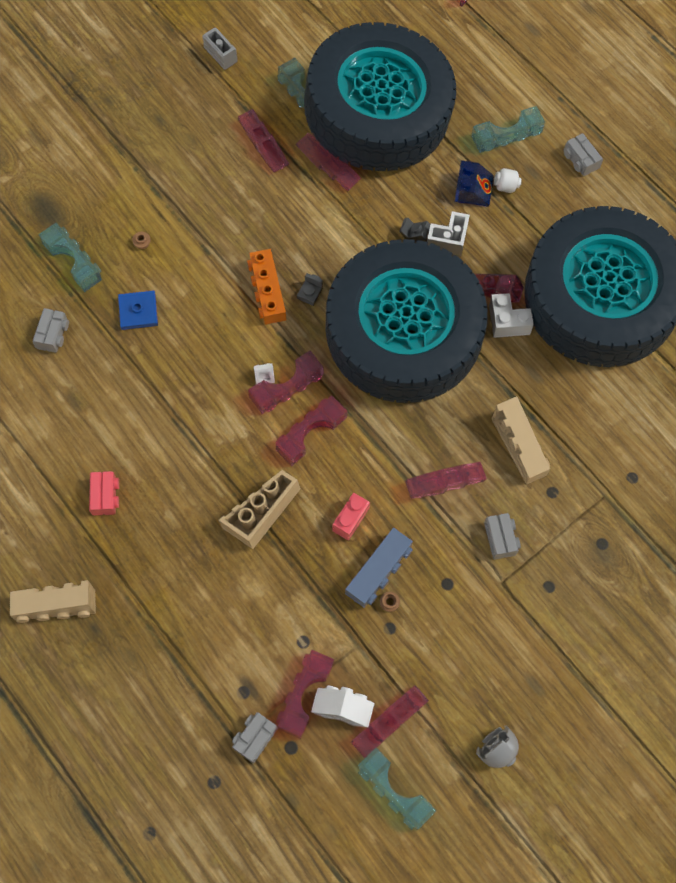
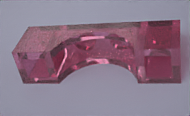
(268, 395)
(328, 414)
(316, 669)

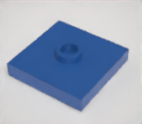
(138, 310)

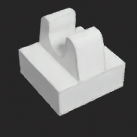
(264, 372)

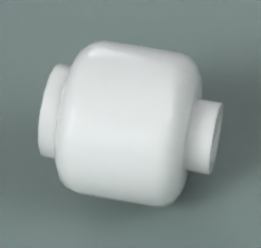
(507, 180)

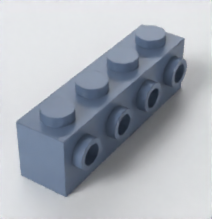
(379, 567)

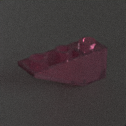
(501, 284)

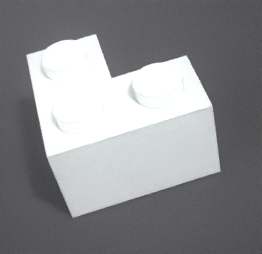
(450, 237)
(508, 321)
(343, 705)

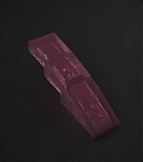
(263, 141)
(324, 160)
(445, 479)
(389, 721)

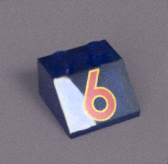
(474, 184)

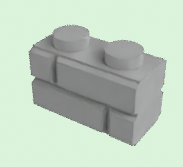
(220, 48)
(582, 154)
(50, 330)
(501, 536)
(254, 737)

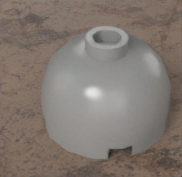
(499, 749)

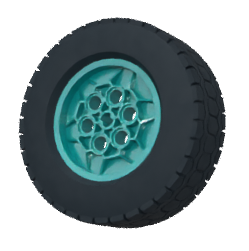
(379, 96)
(575, 315)
(395, 361)

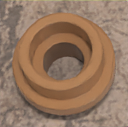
(141, 244)
(389, 595)

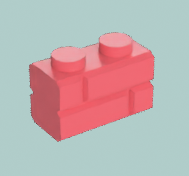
(103, 493)
(351, 516)

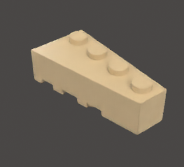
(520, 440)
(261, 509)
(53, 602)

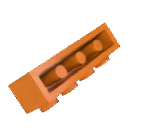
(267, 286)

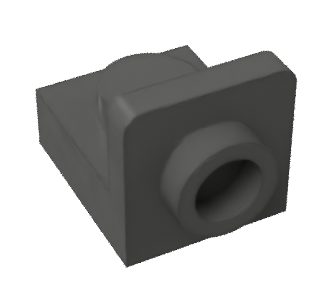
(415, 231)
(310, 289)

